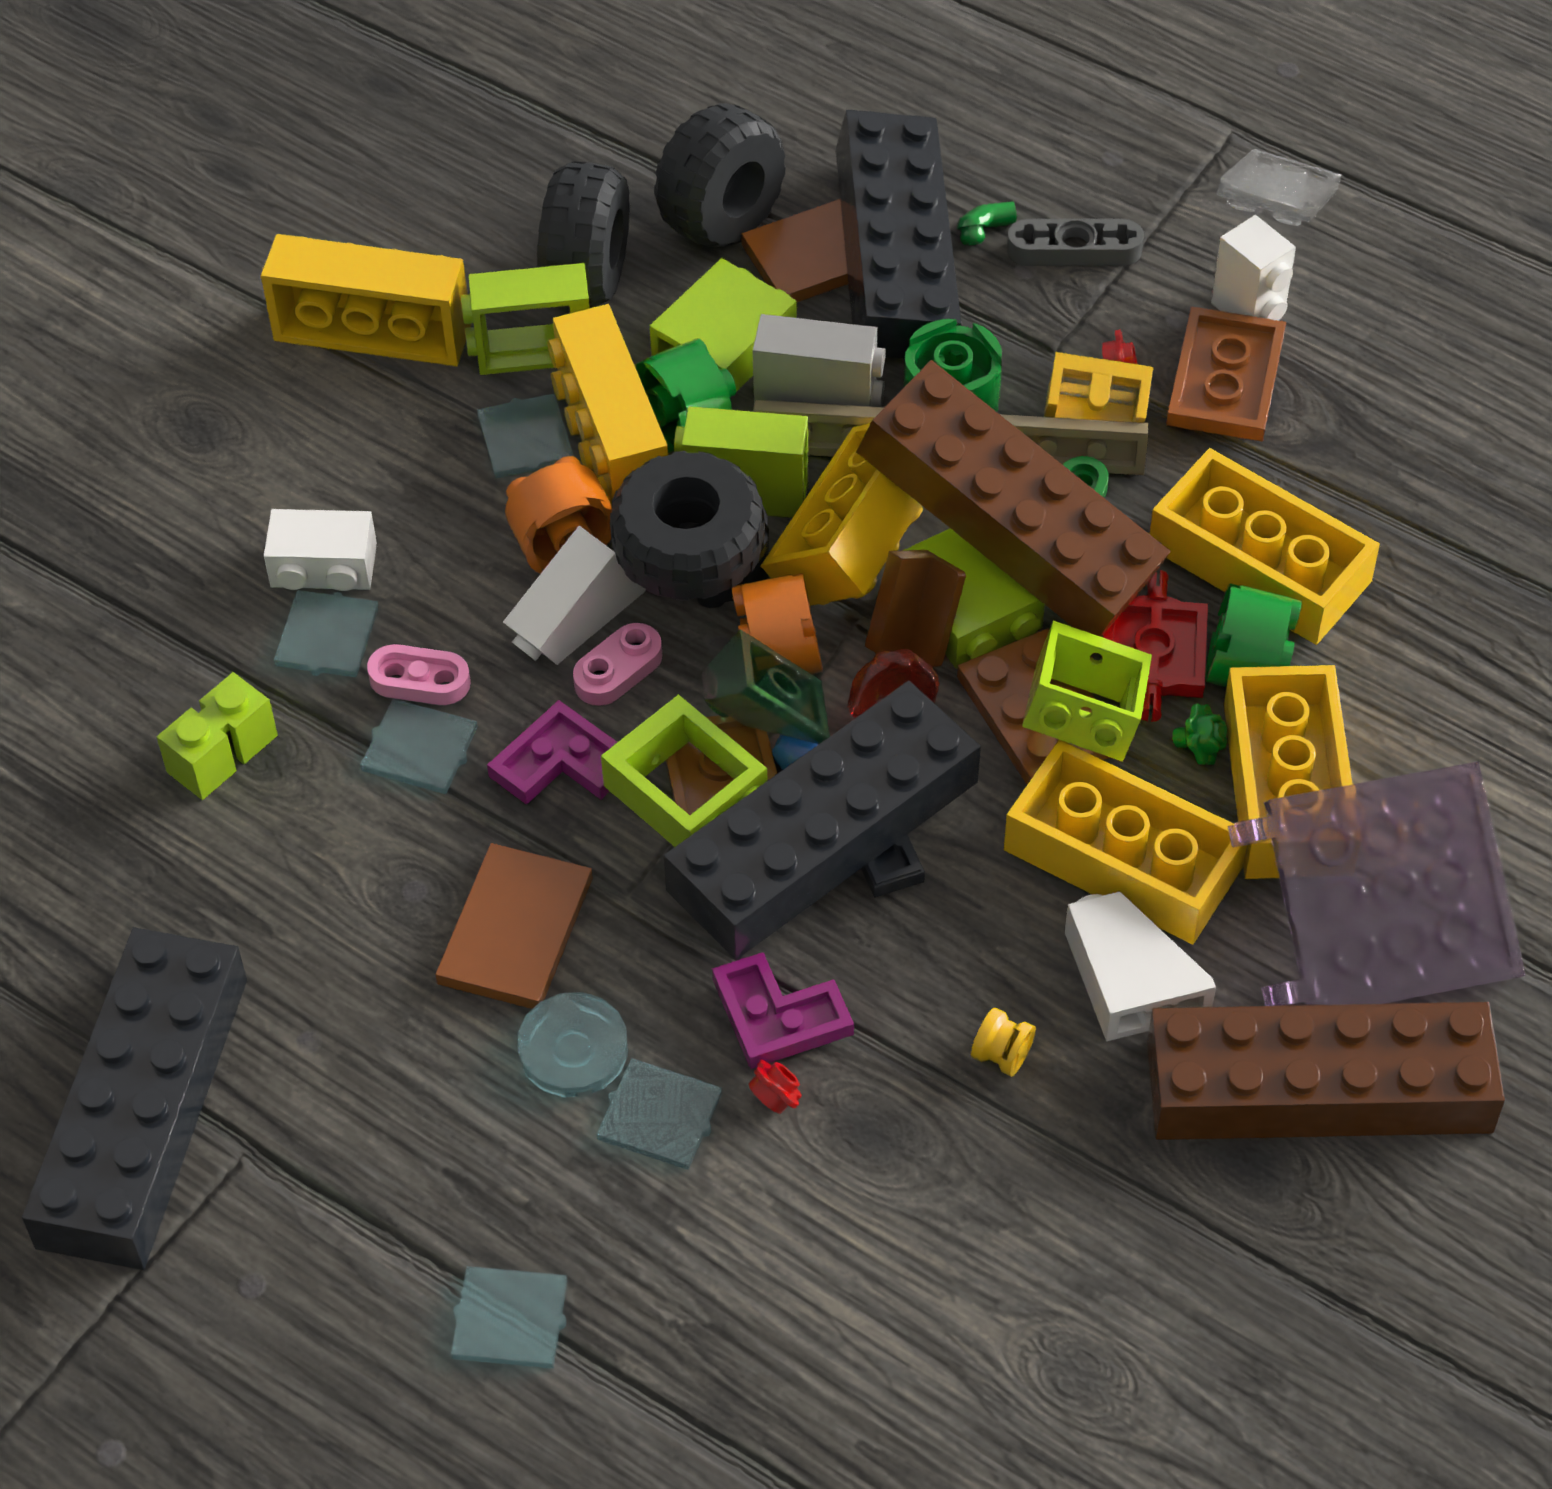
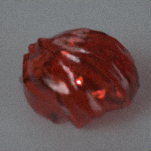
(887, 673)

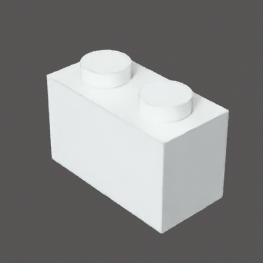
(1253, 271)
(320, 549)

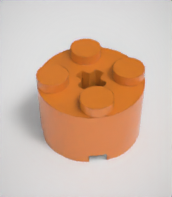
(552, 505)
(780, 618)

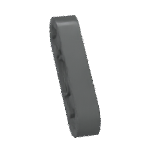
(1107, 254)

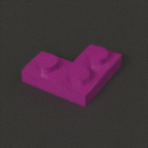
(549, 746)
(775, 1024)

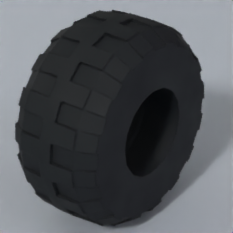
(719, 175)
(587, 224)
(691, 560)

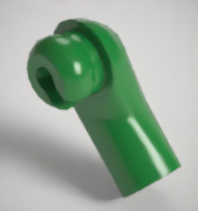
(985, 216)

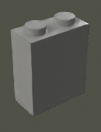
(817, 362)

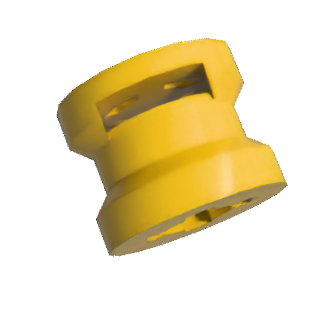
(1003, 1041)

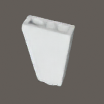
(571, 599)
(1130, 965)

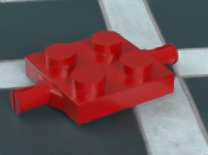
(1173, 636)

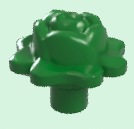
(1203, 734)

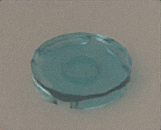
(572, 1044)

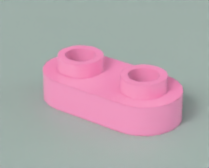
(621, 662)
(420, 673)

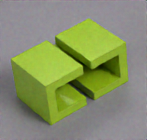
(197, 744)

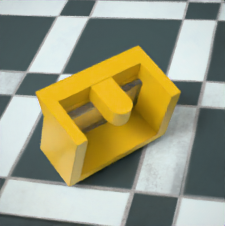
(1098, 389)

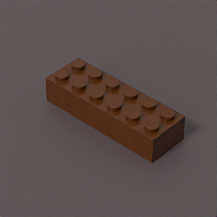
(1011, 500)
(1324, 1070)

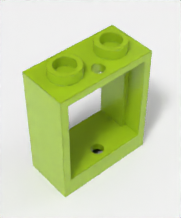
(513, 291)
(1117, 676)
(653, 743)

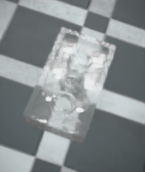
(1278, 185)

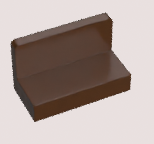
(916, 605)

